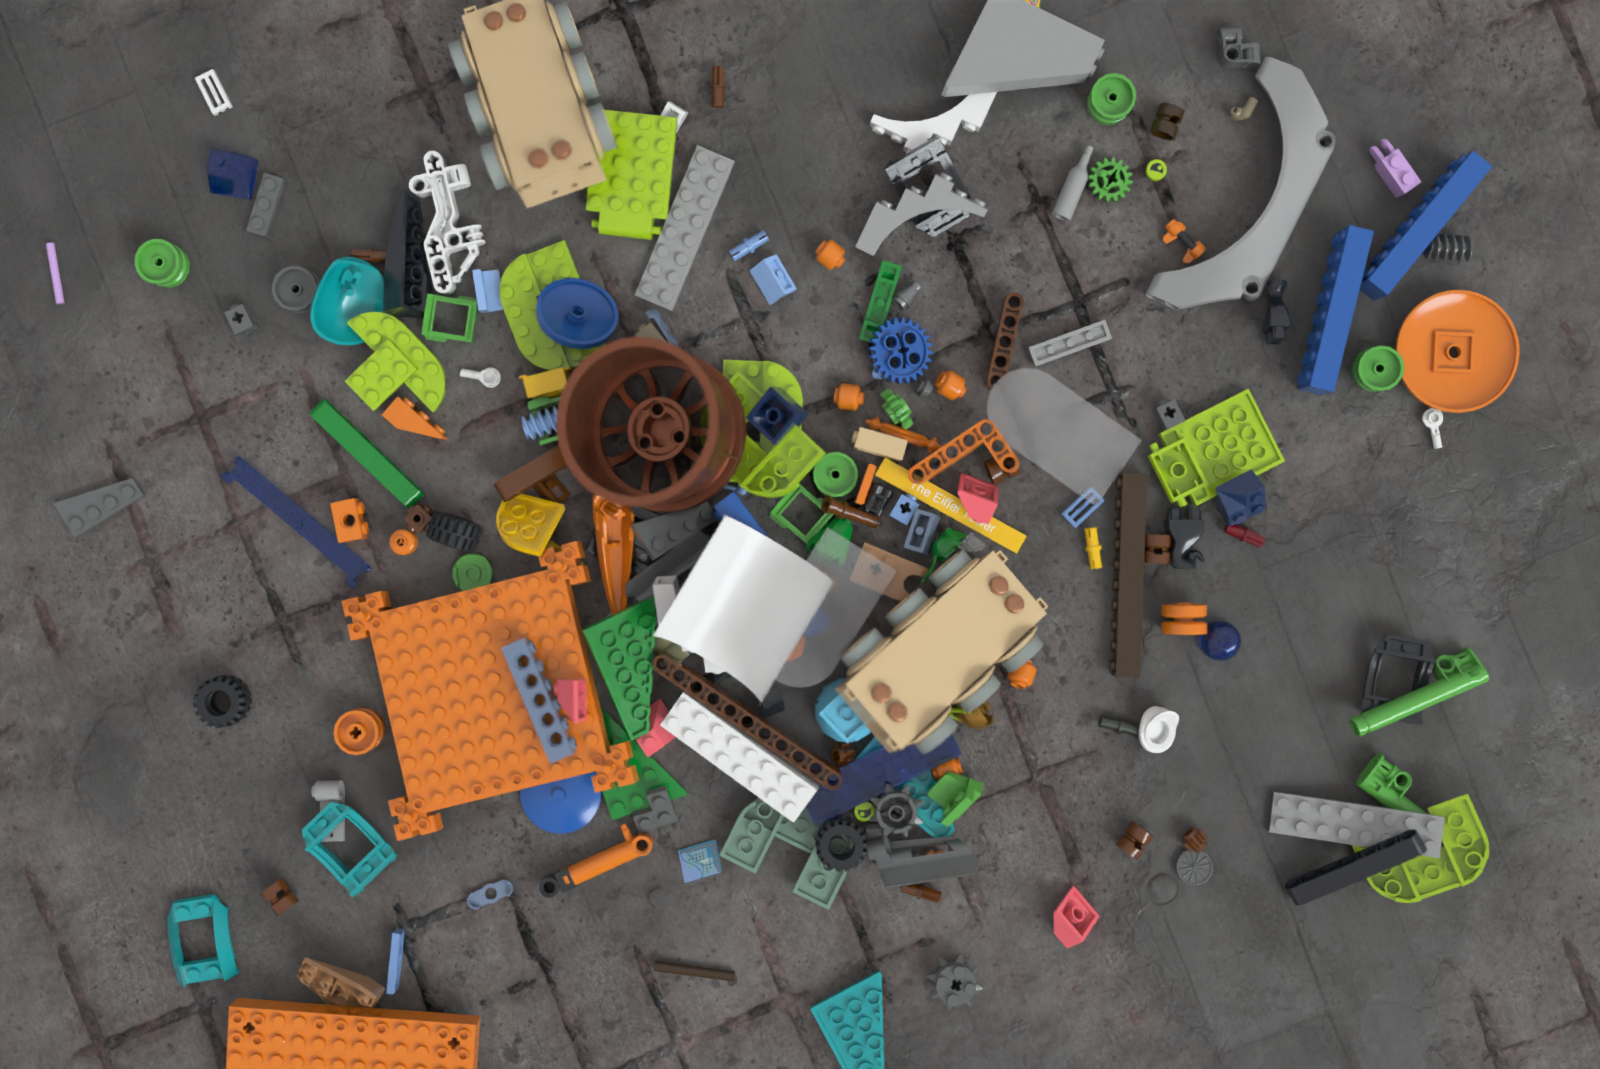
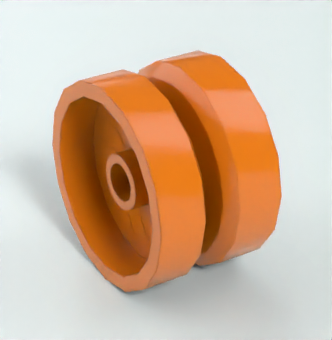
(1184, 618)
(348, 735)

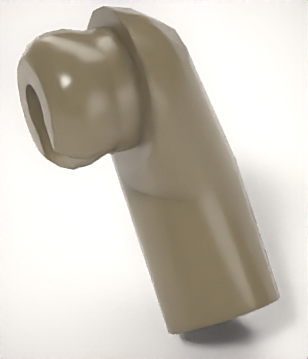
(1244, 112)

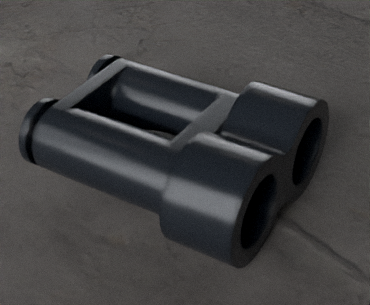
(881, 492)

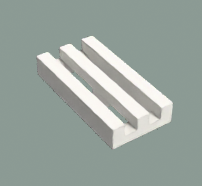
(221, 107)

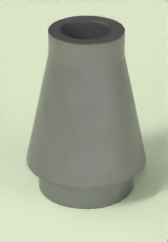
(905, 297)

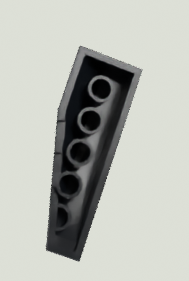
(405, 263)

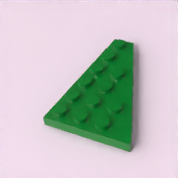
(624, 655)
(651, 774)

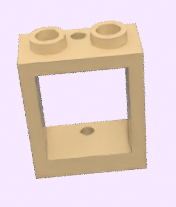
(879, 444)

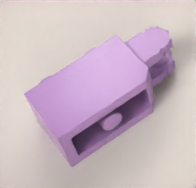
(1394, 169)

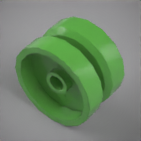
(1112, 87)
(162, 263)
(1389, 364)
(847, 474)

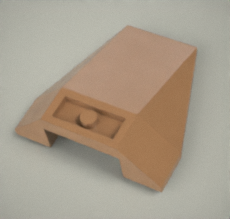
(339, 985)

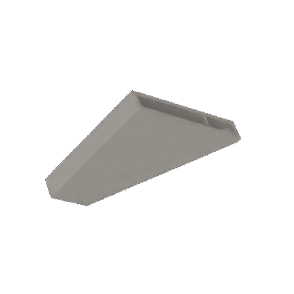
(1022, 49)

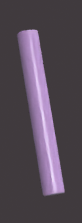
(55, 275)

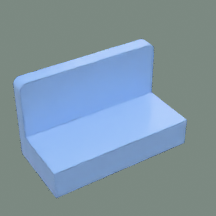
(772, 279)
(487, 290)

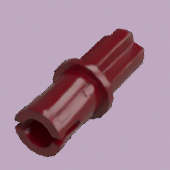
(1245, 534)

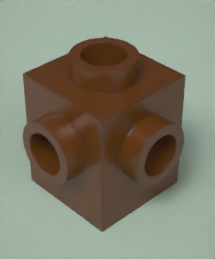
(425, 513)

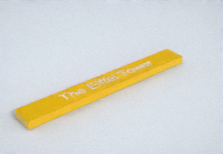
(949, 505)

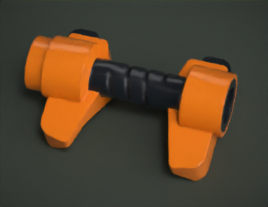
(1176, 230)

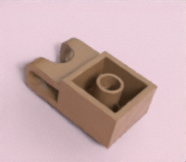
(903, 569)

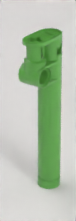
(1462, 674)
(1382, 784)

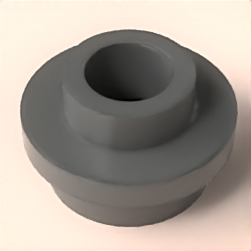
(924, 388)

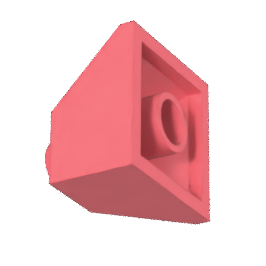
(978, 498)
(572, 697)
(657, 735)
(1073, 918)

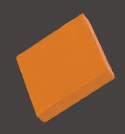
(865, 484)

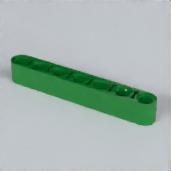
(366, 453)

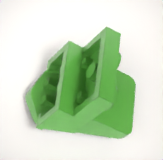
(955, 794)

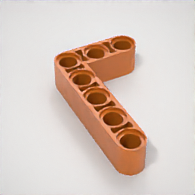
(963, 450)

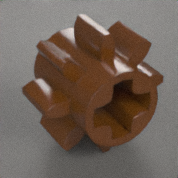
(842, 754)
(1194, 840)

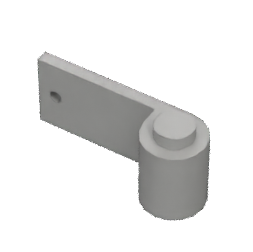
(327, 792)

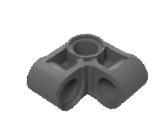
(1230, 41)

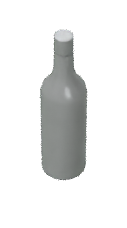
(1072, 188)

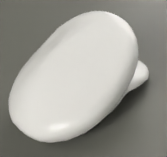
(1157, 729)

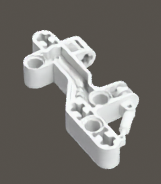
(443, 228)

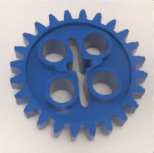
(883, 354)

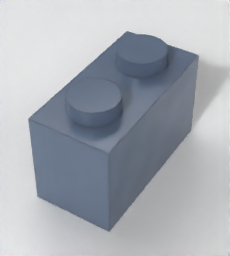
(921, 532)

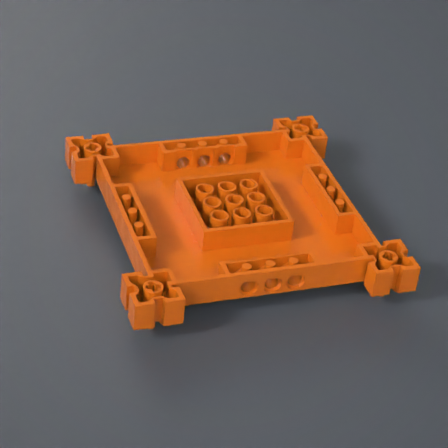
(456, 701)

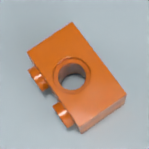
(341, 511)

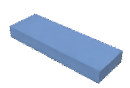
(395, 961)

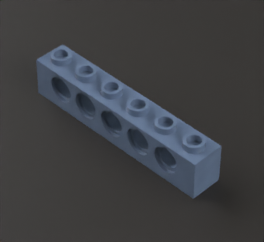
(529, 693)

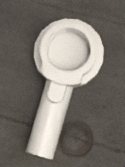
(489, 377)
(1432, 420)

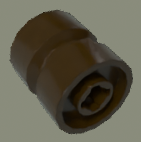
(1166, 124)

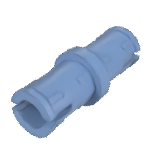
(748, 245)

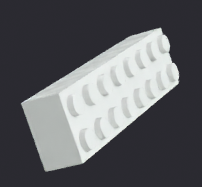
(741, 756)

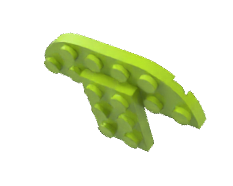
(396, 360)

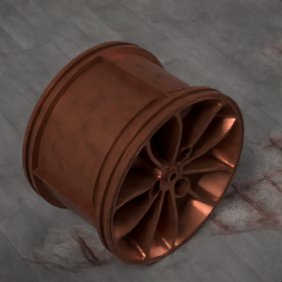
(582, 430)

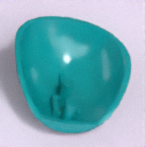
(342, 293)

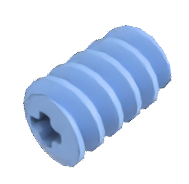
(539, 424)

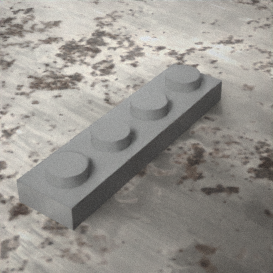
(1069, 343)

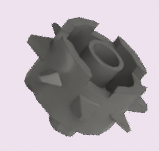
(894, 821)
(960, 992)

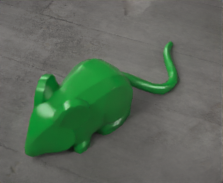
(944, 547)

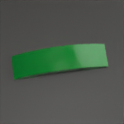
(880, 299)

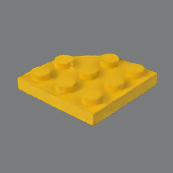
(528, 522)

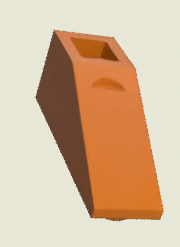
(405, 417)

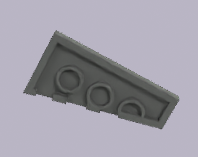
(94, 507)
(669, 530)

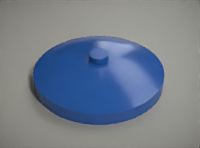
(577, 313)
(562, 804)

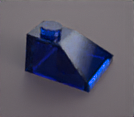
(231, 174)

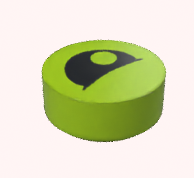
(1156, 170)
(864, 811)

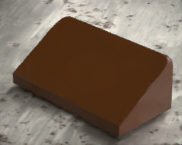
(552, 490)

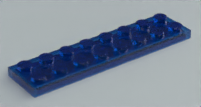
(870, 774)

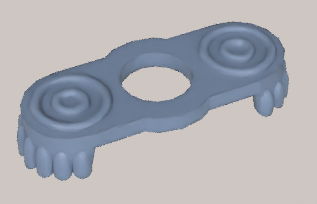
(654, 314)
(478, 898)

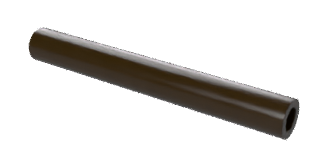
(695, 971)

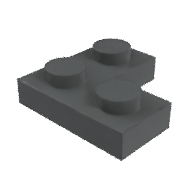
(660, 812)

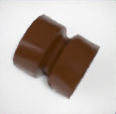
(995, 472)
(1157, 541)
(1134, 840)
(286, 901)

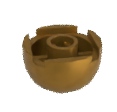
(978, 718)

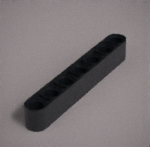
(1356, 867)

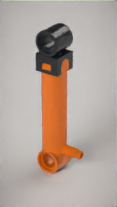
(572, 875)

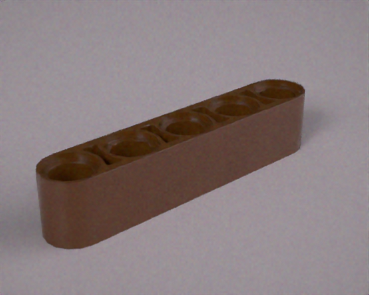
(1009, 333)
(530, 474)

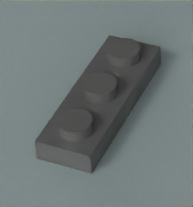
(265, 205)

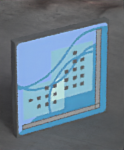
(700, 862)

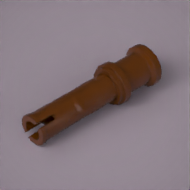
(843, 510)

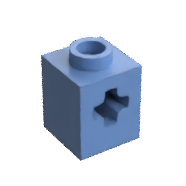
(896, 510)

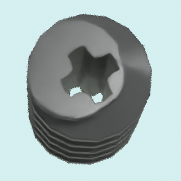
(1450, 246)

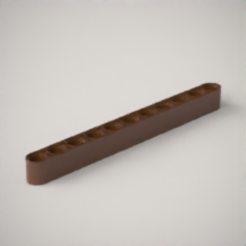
(758, 721)

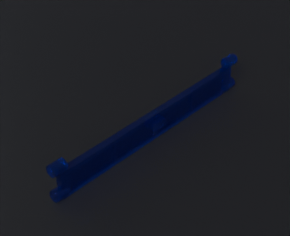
(297, 519)

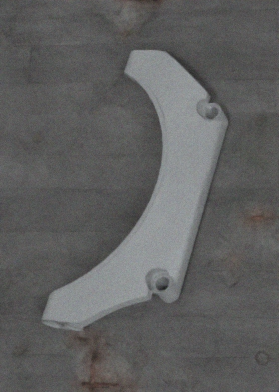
(1257, 252)

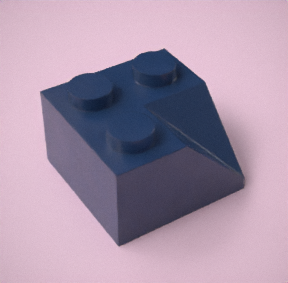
(776, 414)
(1240, 498)

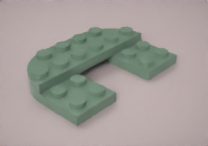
(754, 833)

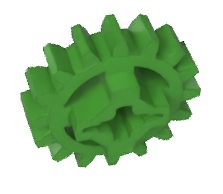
(1103, 175)
(896, 409)

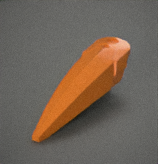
(614, 548)

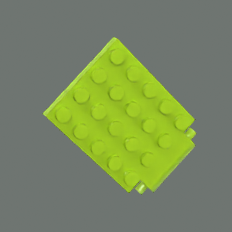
(636, 176)
(1214, 449)

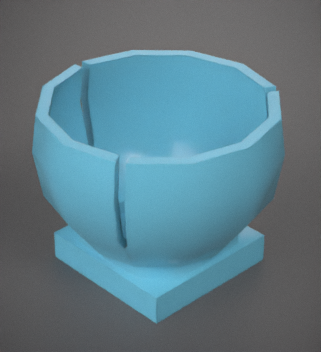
(836, 716)

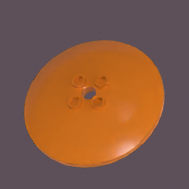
(1484, 344)

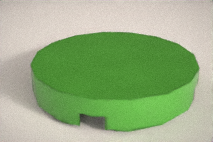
(472, 572)

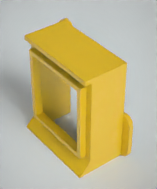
(546, 383)

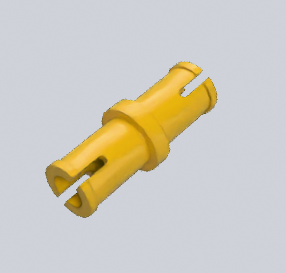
(1093, 548)

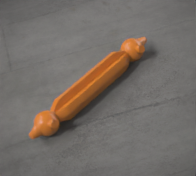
(896, 431)

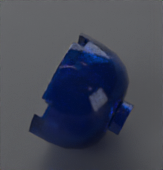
(1221, 641)

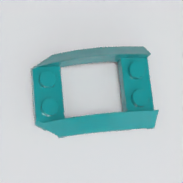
(367, 868)
(208, 968)

